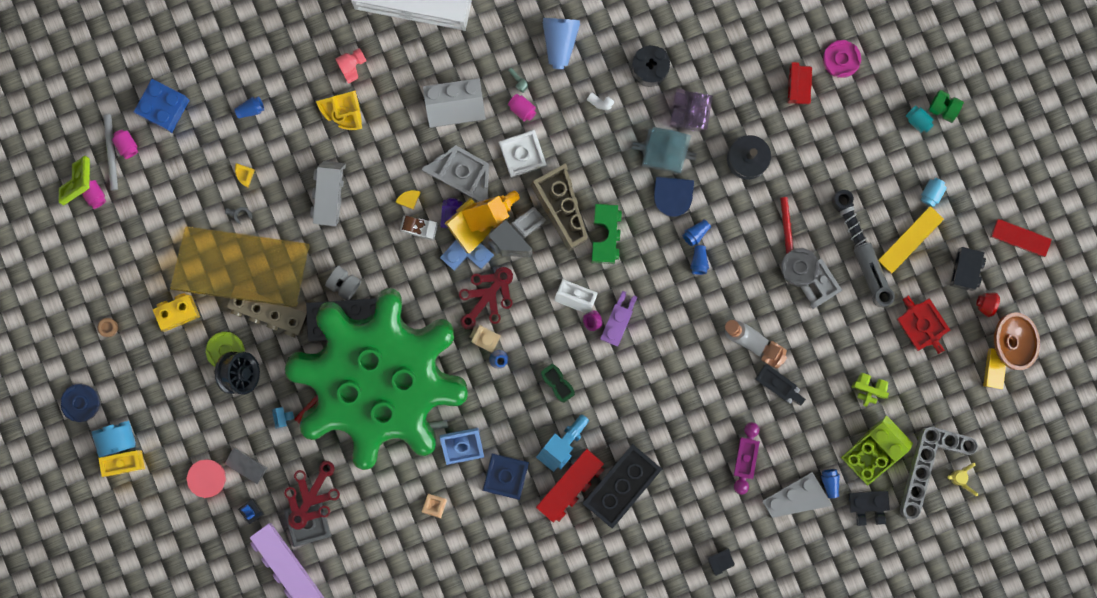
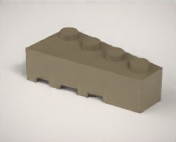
(559, 202)

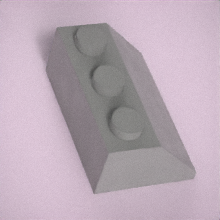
(454, 103)

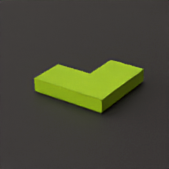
(78, 183)

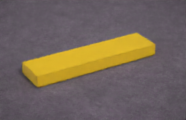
(910, 240)

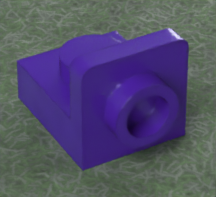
(449, 209)

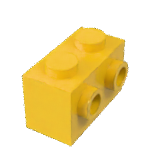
(176, 312)

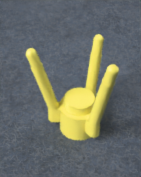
(960, 477)

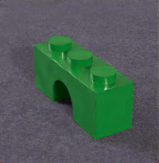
(606, 251)

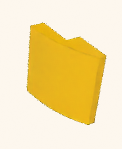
(462, 232)

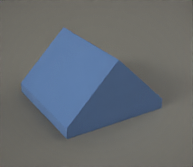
(462, 446)

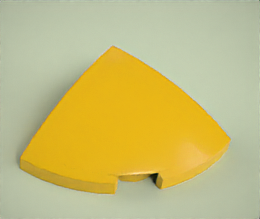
(342, 110)

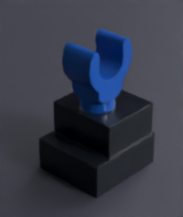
(251, 511)

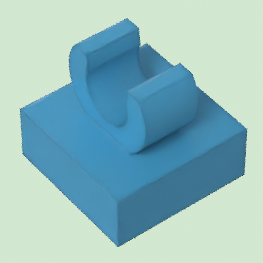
(280, 417)

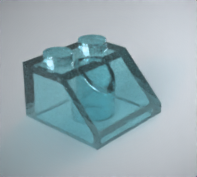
(667, 149)

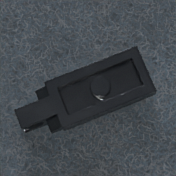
(779, 385)

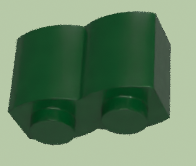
(554, 378)

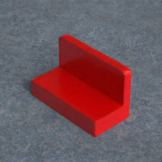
(799, 84)

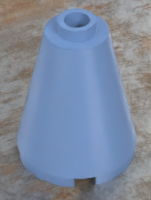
(560, 40)

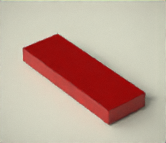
(1021, 238)

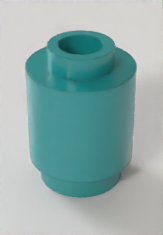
(920, 119)

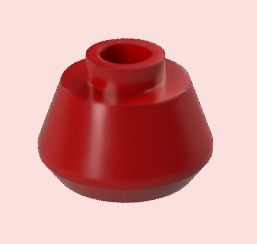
(988, 303)

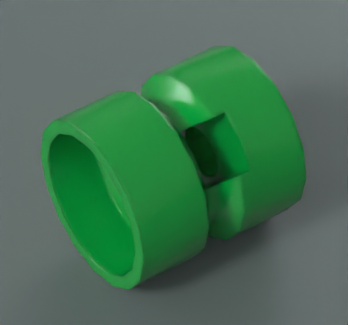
(946, 106)

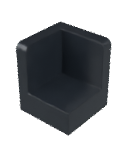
(720, 561)

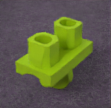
(862, 384)

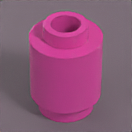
(522, 107)
(124, 144)
(94, 195)

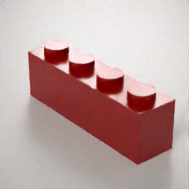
(570, 485)

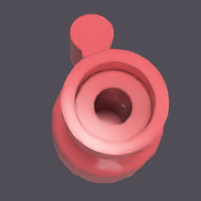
(348, 62)

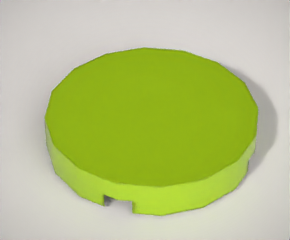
(222, 343)

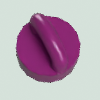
(592, 320)

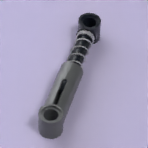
(864, 251)

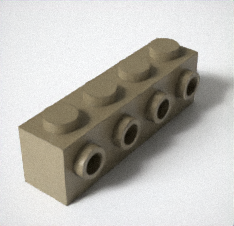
(274, 315)

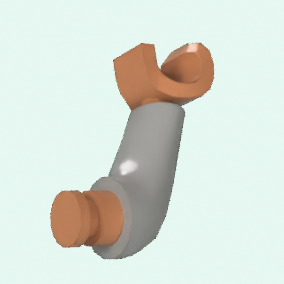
(751, 339)

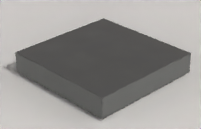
(313, 531)

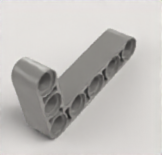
(918, 462)

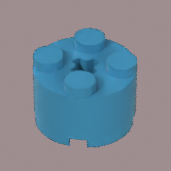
(113, 439)

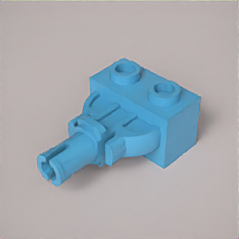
(557, 450)

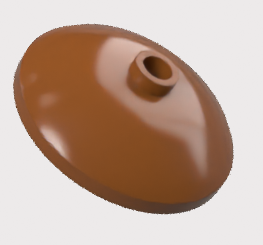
(1017, 341)

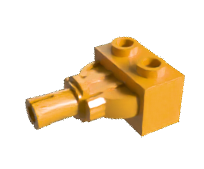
(489, 211)

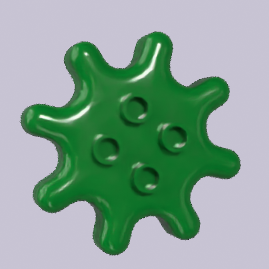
(376, 379)

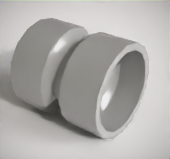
(349, 285)

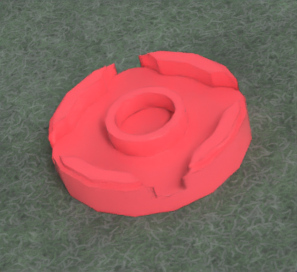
(206, 478)

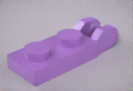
(618, 321)

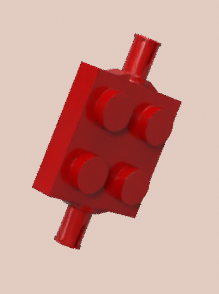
(923, 324)

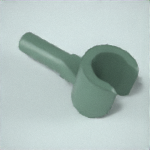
(522, 84)

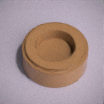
(107, 327)

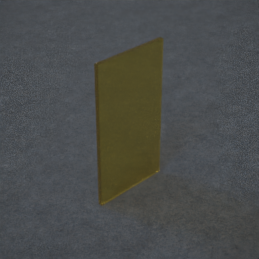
(240, 266)

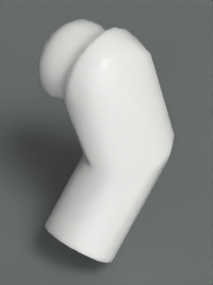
(599, 103)

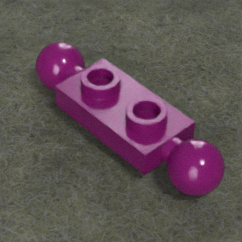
(746, 458)

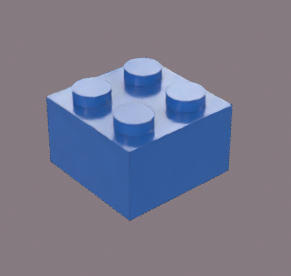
(161, 105)

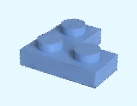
(456, 255)

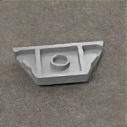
(462, 172)

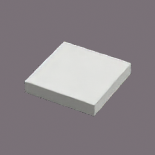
(522, 153)

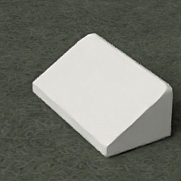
(575, 296)

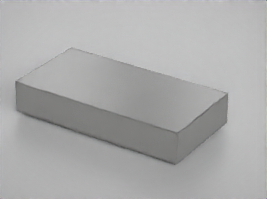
(528, 222)

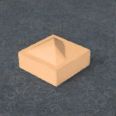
(434, 506)

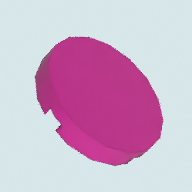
(842, 59)

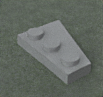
(797, 497)

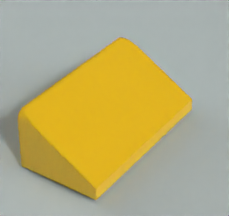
(994, 371)

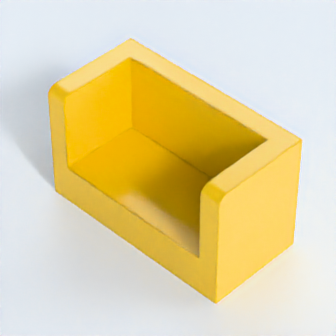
(121, 463)

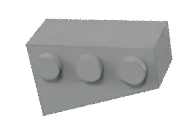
(327, 193)

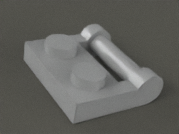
(825, 284)

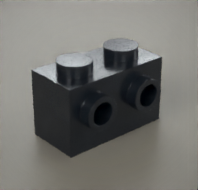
(967, 269)

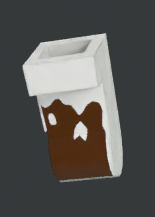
(419, 227)

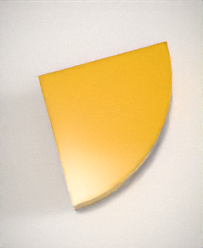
(244, 174)
(408, 199)

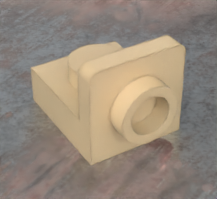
(484, 338)

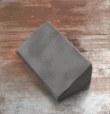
(246, 465)

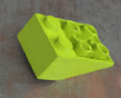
(877, 450)

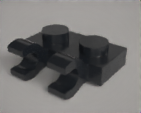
(868, 502)

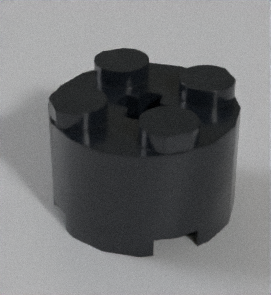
(657, 57)

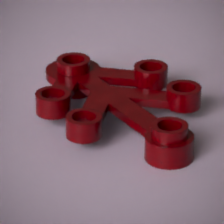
(488, 295)
(310, 498)

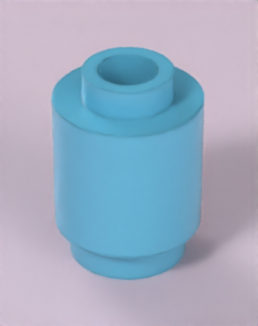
(933, 192)

